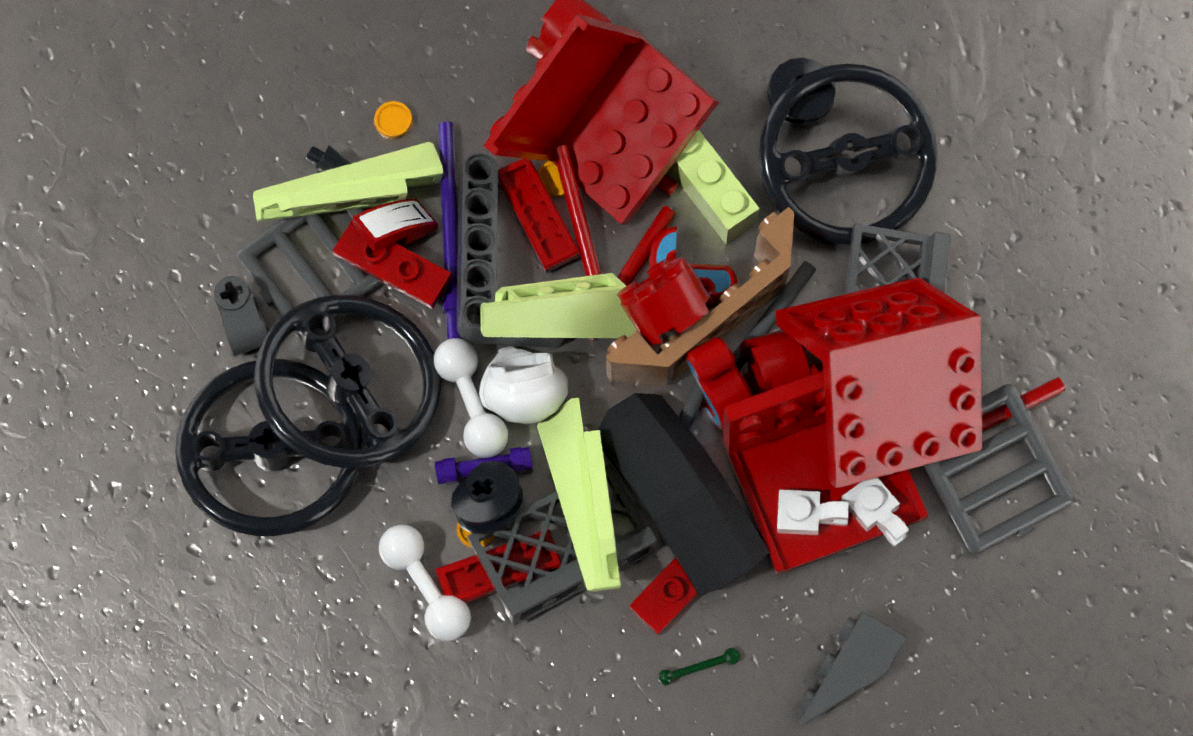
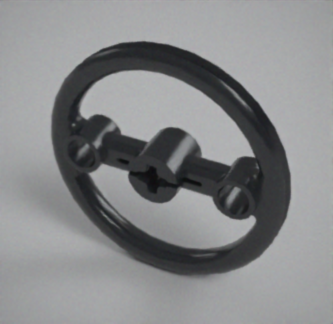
(919, 132)
(345, 392)
(253, 447)

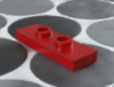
(537, 214)
(395, 267)
(470, 582)
(664, 597)

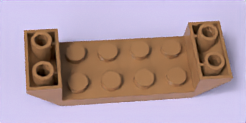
(637, 363)

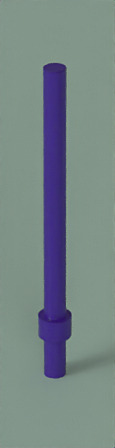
(449, 223)

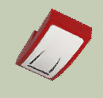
(394, 221)

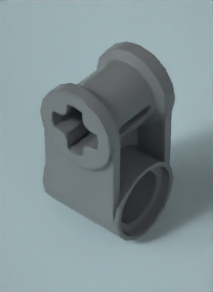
(243, 320)

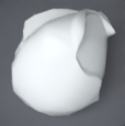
(523, 386)

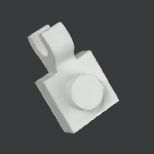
(874, 505)
(802, 513)

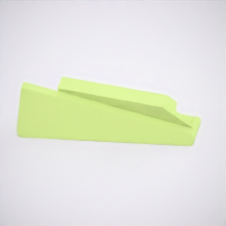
(352, 185)
(558, 310)
(582, 489)

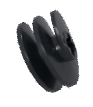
(810, 108)
(488, 498)

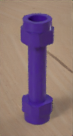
(449, 471)

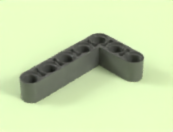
(481, 264)

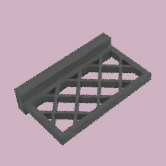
(931, 262)
(568, 578)

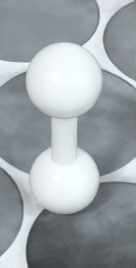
(484, 433)
(446, 616)

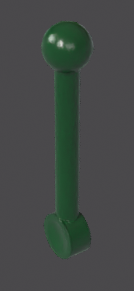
(730, 656)

